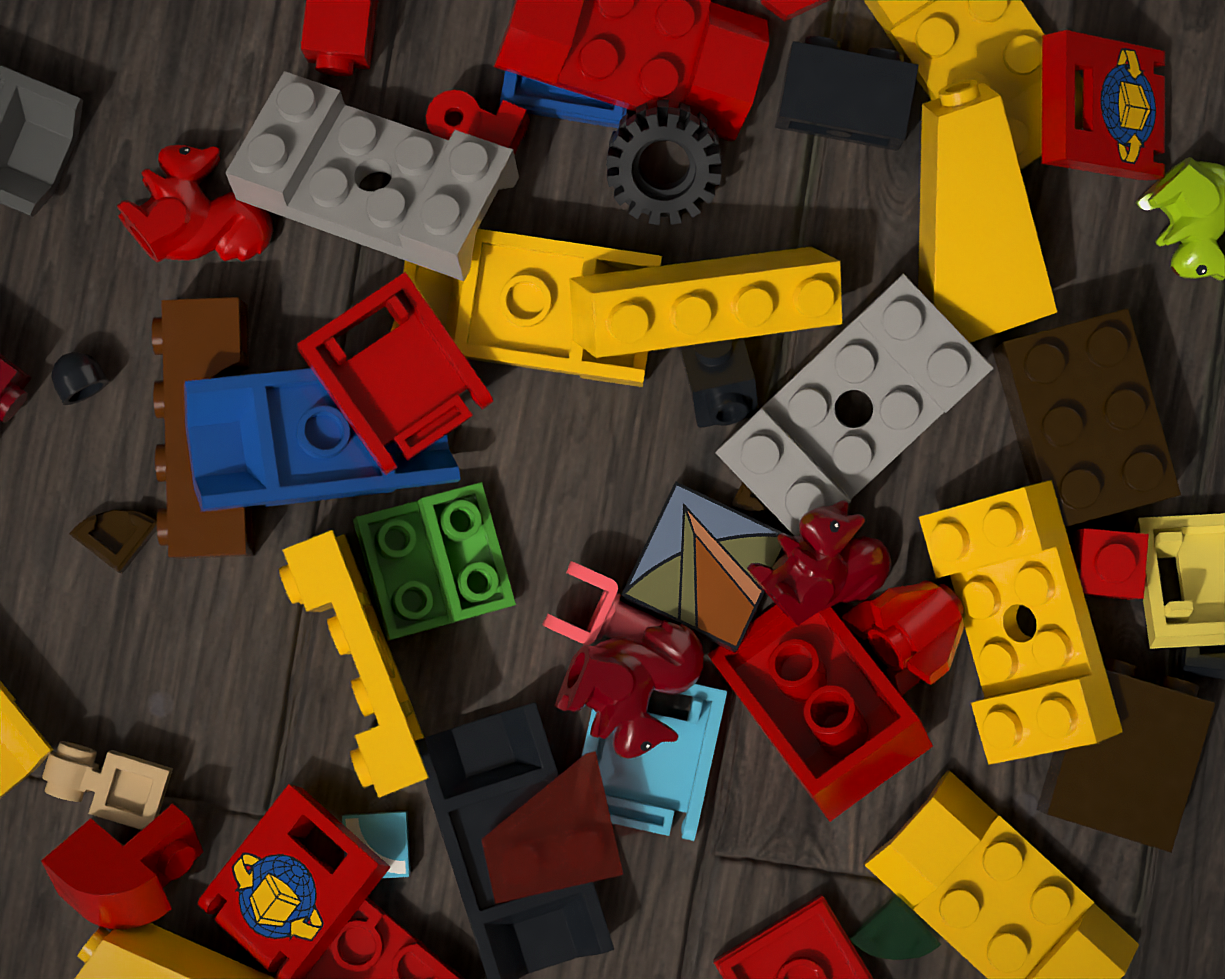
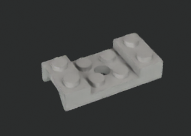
(315, 151)
(896, 353)

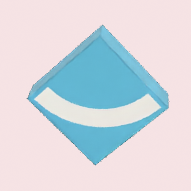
(386, 836)

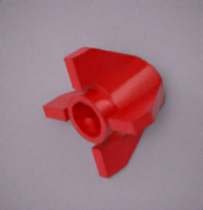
(911, 631)

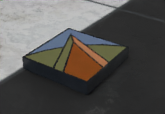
(698, 565)

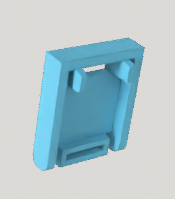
(669, 776)

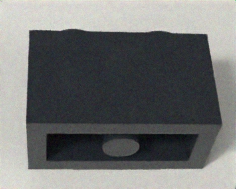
(847, 93)

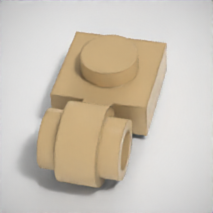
(125, 788)

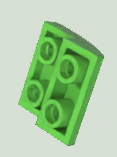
(434, 561)

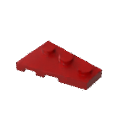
(377, 948)

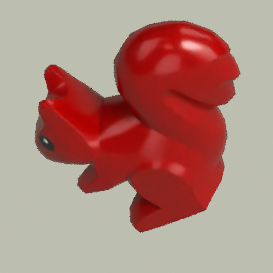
(182, 220)

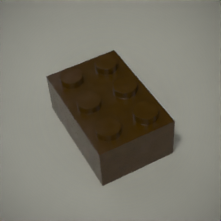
(1087, 417)

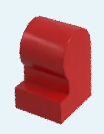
(461, 112)

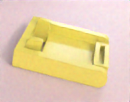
(1200, 562)

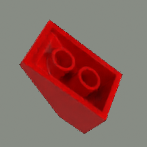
(823, 706)

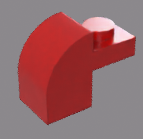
(118, 882)

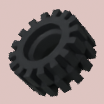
(672, 125)

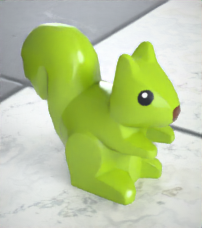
(1195, 205)

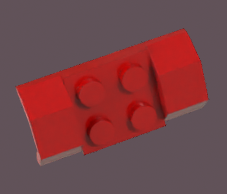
(642, 53)

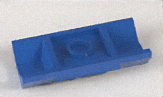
(288, 443)

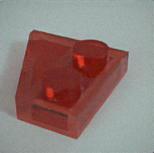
(555, 837)

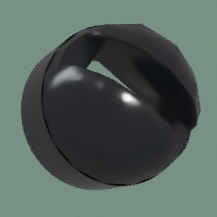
(77, 377)

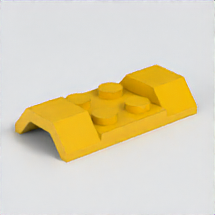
(997, 894)

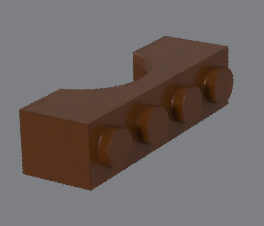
(196, 343)

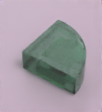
(894, 933)

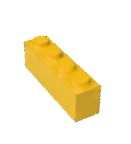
(705, 301)

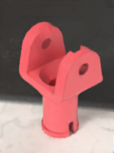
(611, 616)

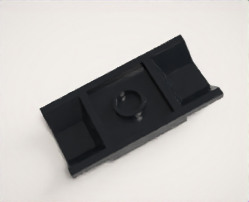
(474, 783)

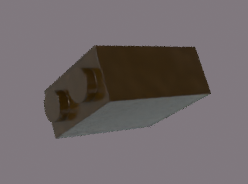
(1138, 778)

